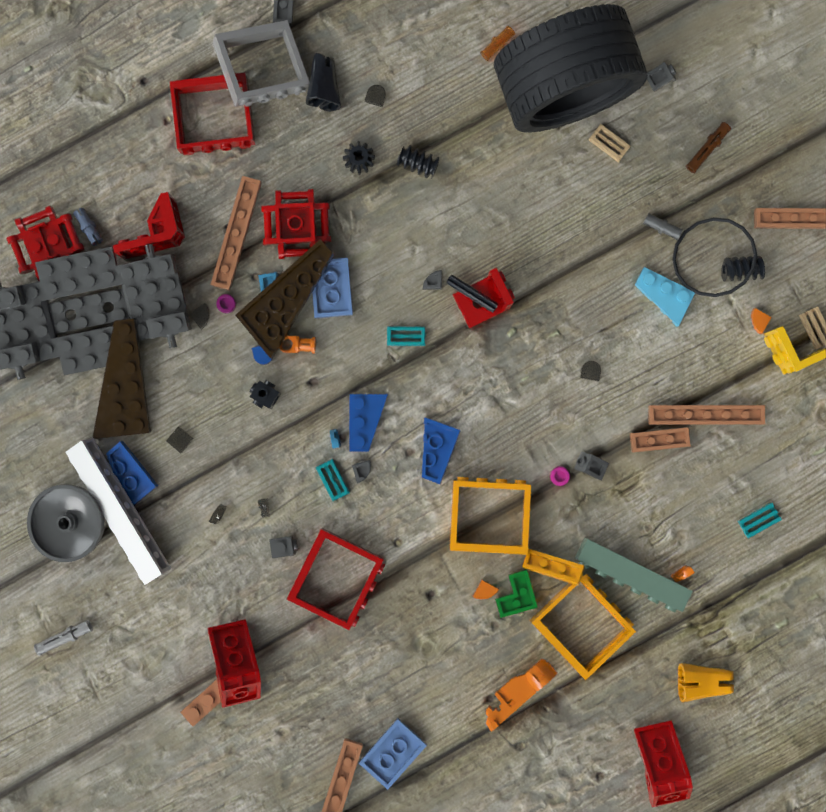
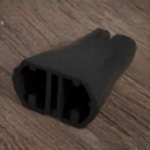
(323, 84)

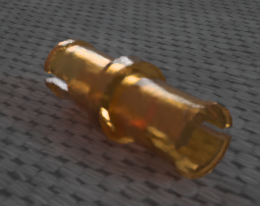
(497, 43)

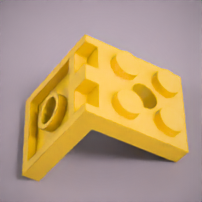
(784, 353)

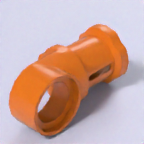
(309, 344)

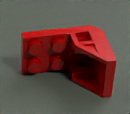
(164, 228)
(235, 663)
(664, 764)

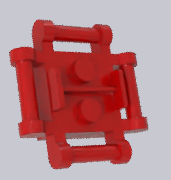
(295, 222)
(44, 240)

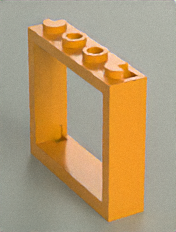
(486, 547)
(607, 651)

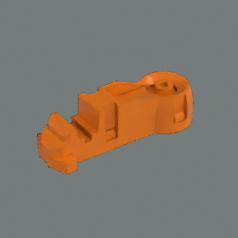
(518, 691)

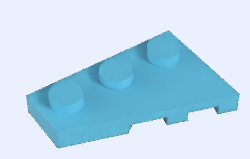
(666, 294)

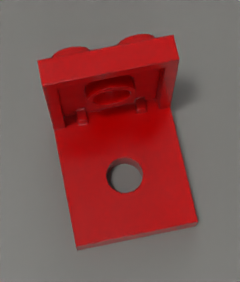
(492, 287)

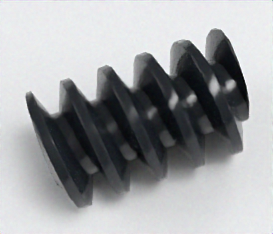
(418, 161)
(742, 266)

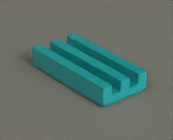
(405, 336)
(325, 465)
(777, 518)

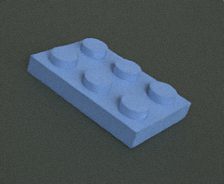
(333, 291)
(392, 753)

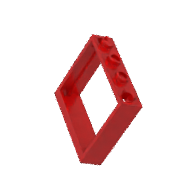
(201, 85)
(369, 586)

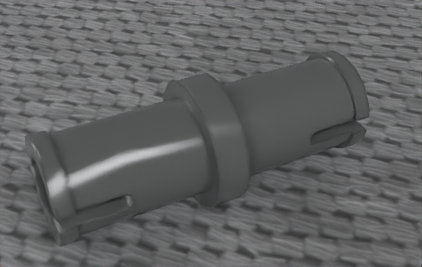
(663, 226)

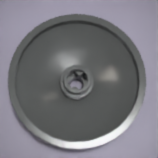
(50, 527)

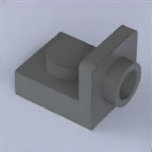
(661, 76)
(591, 465)
(283, 546)

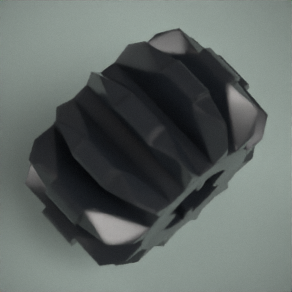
(367, 157)

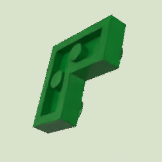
(521, 598)

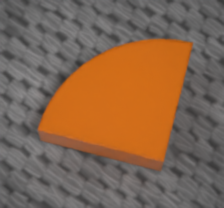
(759, 320)
(682, 573)
(485, 590)

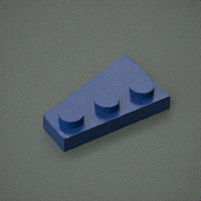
(130, 473)

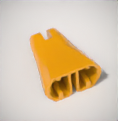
(702, 682)

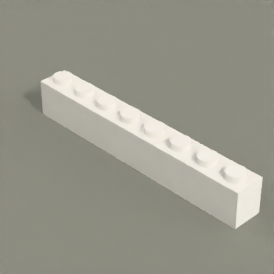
(118, 510)

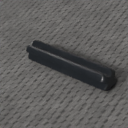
(472, 293)

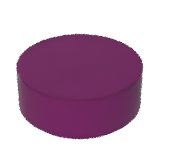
(226, 303)

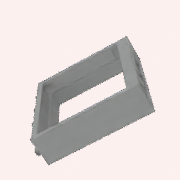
(256, 34)

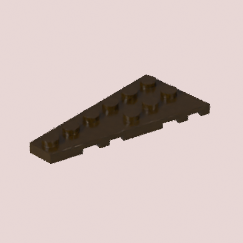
(279, 304)
(123, 395)

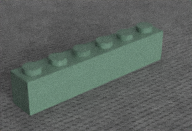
(630, 573)

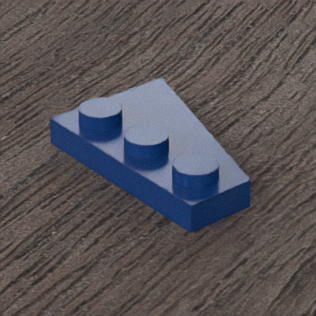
(363, 419)
(438, 448)

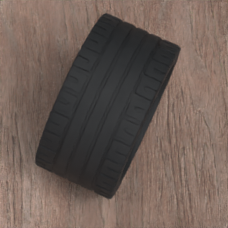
(570, 68)

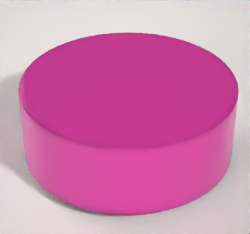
(559, 476)

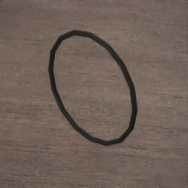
(725, 292)

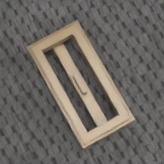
(603, 147)
(822, 323)

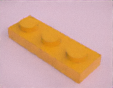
(553, 567)

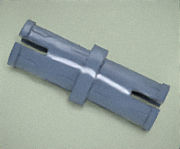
(88, 226)

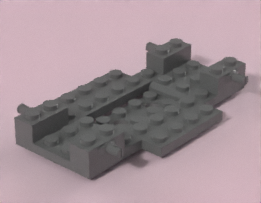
(30, 324)

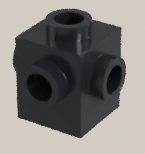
(271, 394)

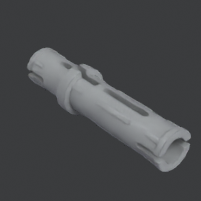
(70, 634)

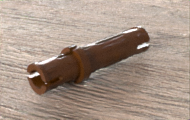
(722, 131)

